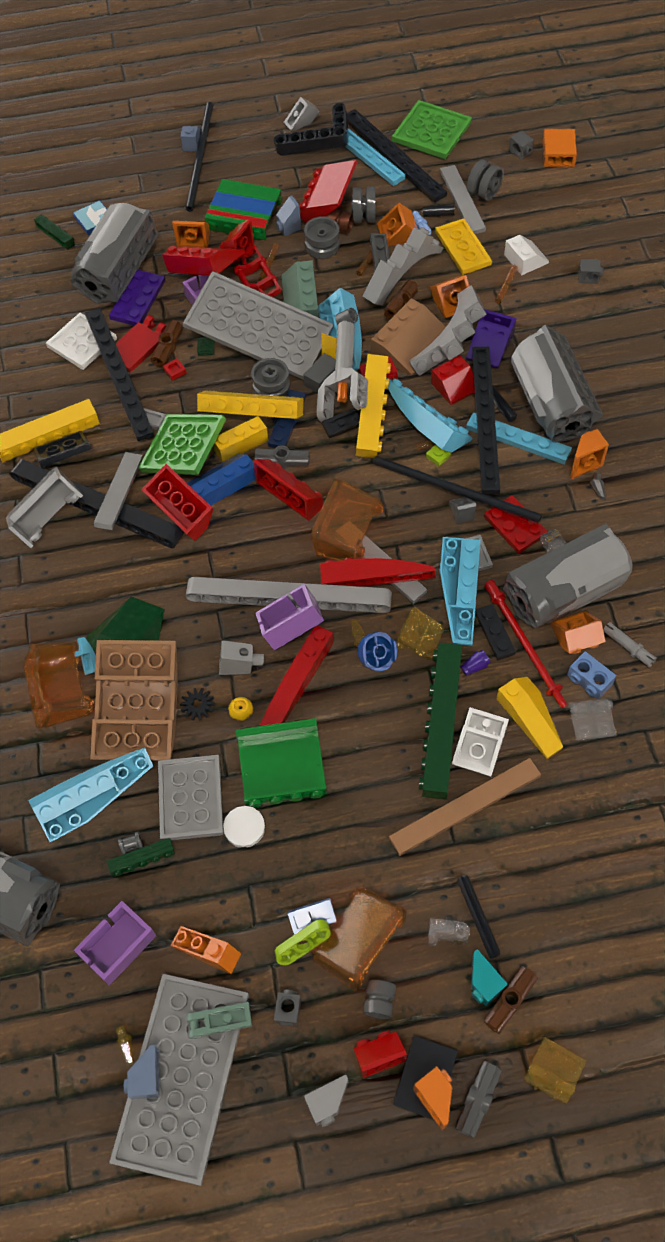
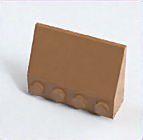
(407, 335)

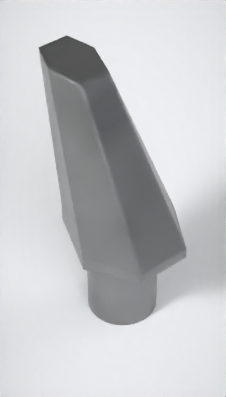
(598, 486)

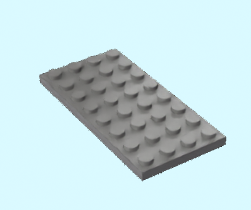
(257, 324)
(176, 1131)

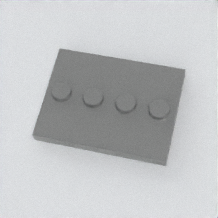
(190, 798)

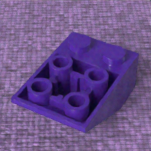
(496, 332)

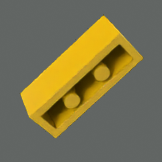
(241, 439)

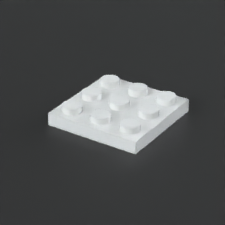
(76, 342)

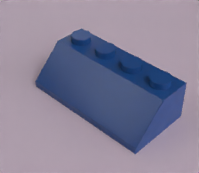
(224, 478)

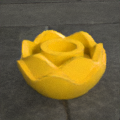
(240, 714)

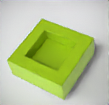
(438, 455)

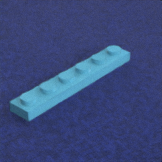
(374, 159)
(526, 441)

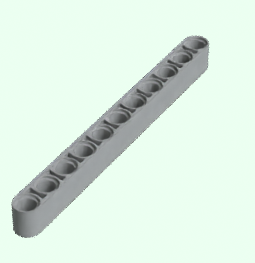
(265, 592)

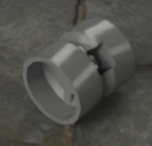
(379, 1003)

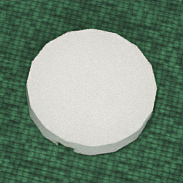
(244, 826)

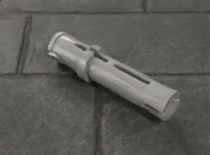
(629, 644)

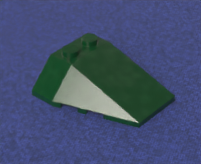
(131, 621)

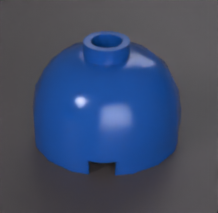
(377, 651)

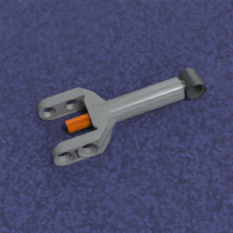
(344, 375)

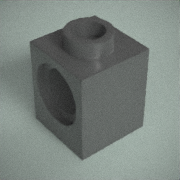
(521, 144)
(589, 271)
(292, 1017)

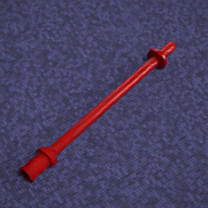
(498, 598)

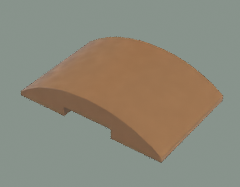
(135, 699)

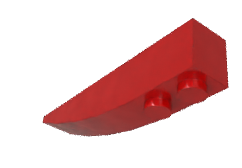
(373, 572)
(298, 676)

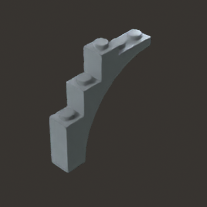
(403, 257)
(459, 328)

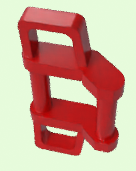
(247, 269)

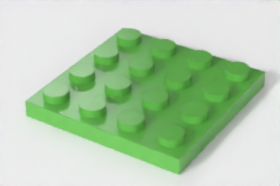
(431, 129)
(182, 443)

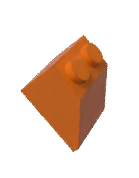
(397, 225)
(191, 233)
(446, 294)
(590, 453)
(578, 632)
(435, 1094)

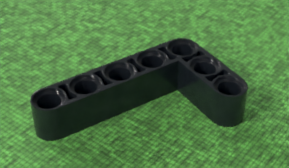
(318, 138)

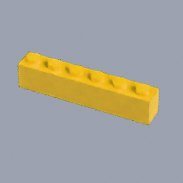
(250, 404)
(371, 416)
(47, 429)

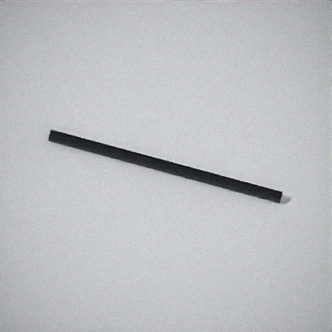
(199, 157)
(460, 490)

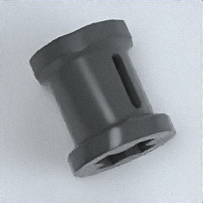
(130, 843)

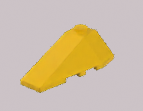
(529, 711)

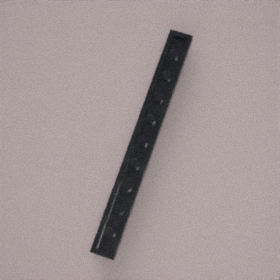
(396, 156)
(119, 375)
(485, 421)

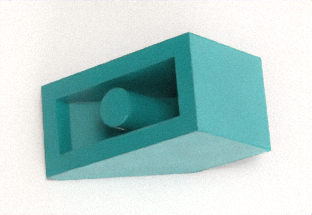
(485, 980)

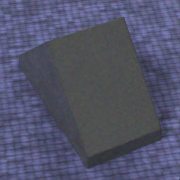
(463, 509)

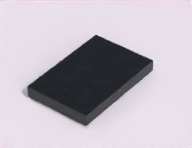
(61, 448)
(420, 1061)

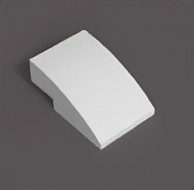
(480, 741)

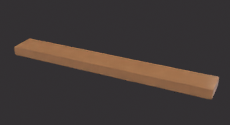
(464, 806)

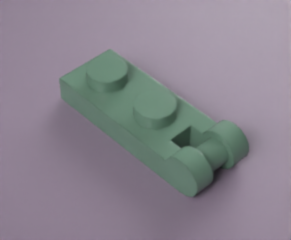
(219, 1020)

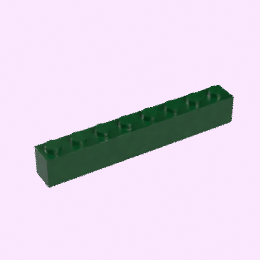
(442, 721)

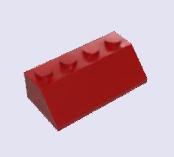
(287, 488)
(179, 502)

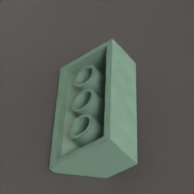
(300, 287)

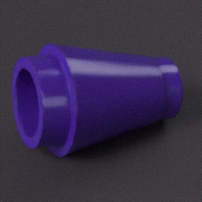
(475, 663)

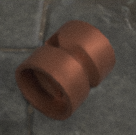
(343, 220)

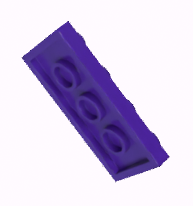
(137, 298)

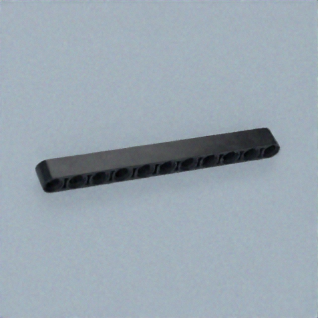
(91, 501)

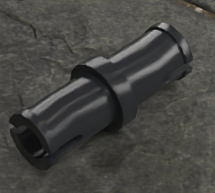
(438, 210)

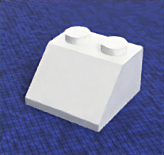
(524, 254)

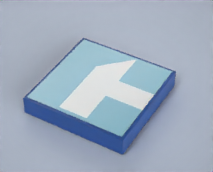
(90, 216)

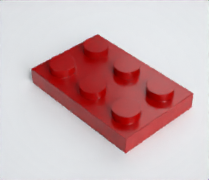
(516, 530)

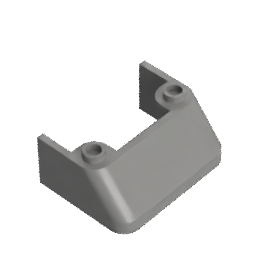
(41, 505)

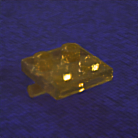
(420, 633)
(555, 1070)

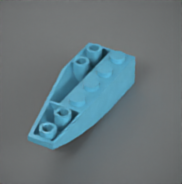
(334, 304)
(427, 420)
(459, 585)
(87, 794)

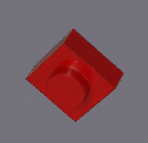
(174, 369)

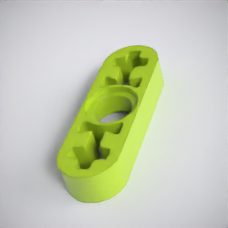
(313, 933)

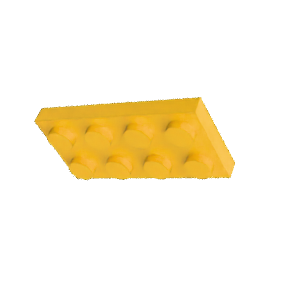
(463, 246)

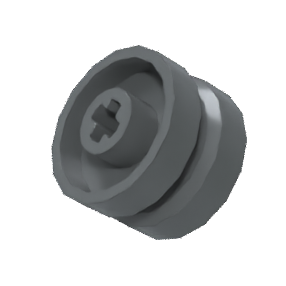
(485, 179)
(363, 205)
(321, 237)
(270, 377)

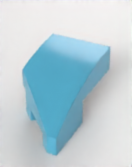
(87, 656)

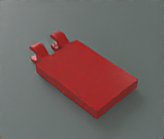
(139, 342)

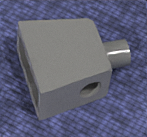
(238, 658)

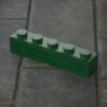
(54, 231)
(140, 857)

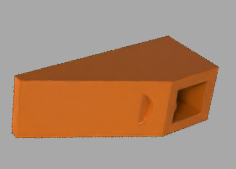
(206, 949)

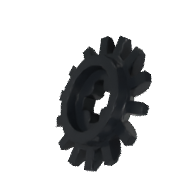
(193, 710)

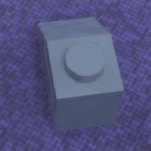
(190, 138)
(289, 217)
(144, 1076)

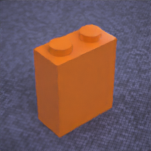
(559, 148)

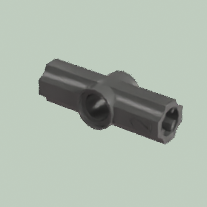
(284, 456)
(478, 1099)

